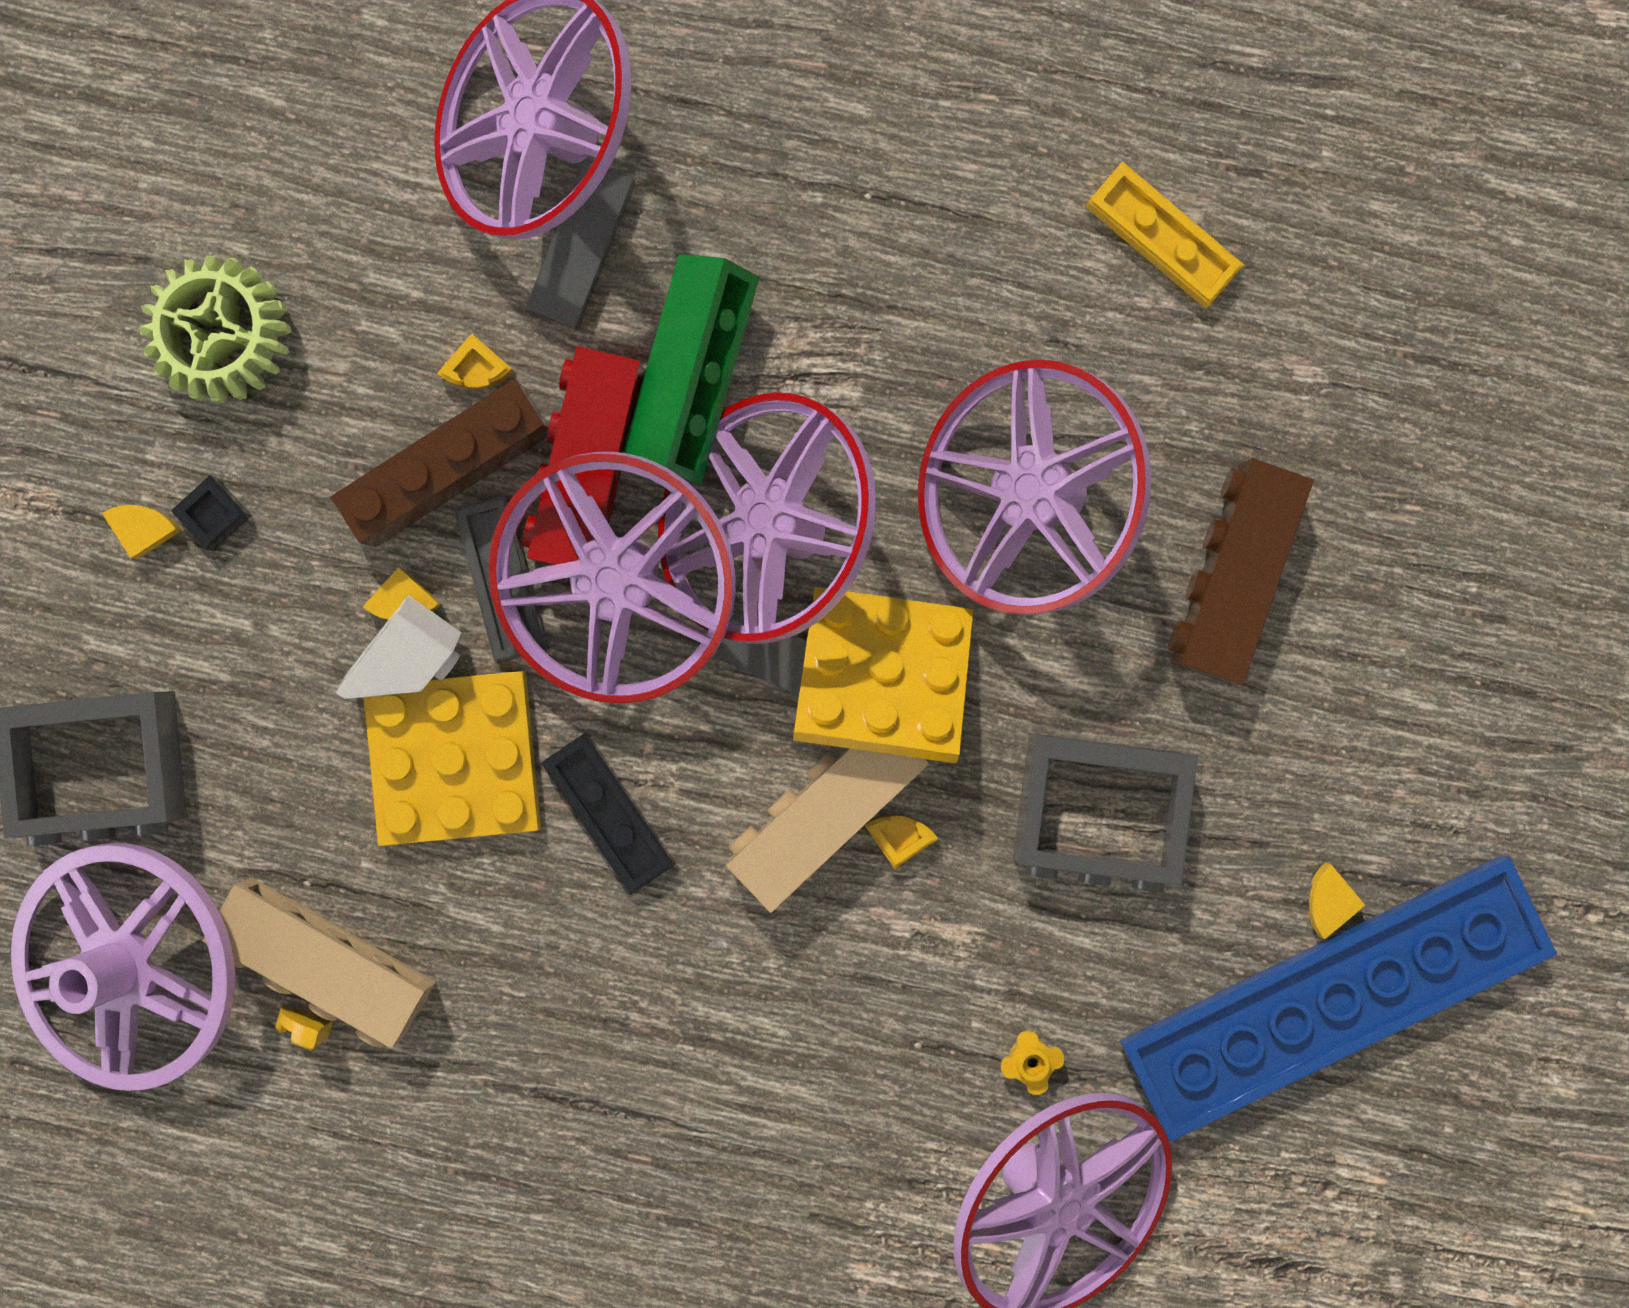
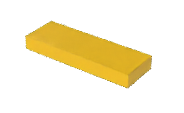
(1164, 235)

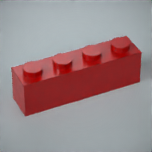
(592, 419)

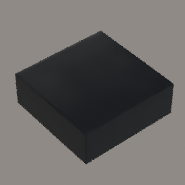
(211, 513)

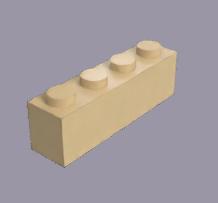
(817, 820)
(322, 964)

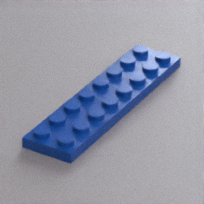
(1338, 997)

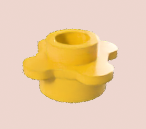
(1029, 1047)

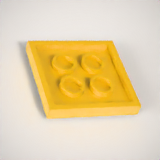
(886, 677)
(453, 760)

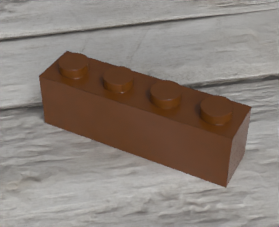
(441, 464)
(1240, 571)

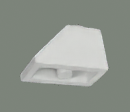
(403, 654)

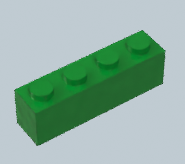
(691, 364)

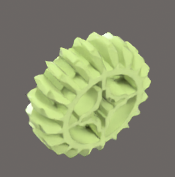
(219, 308)

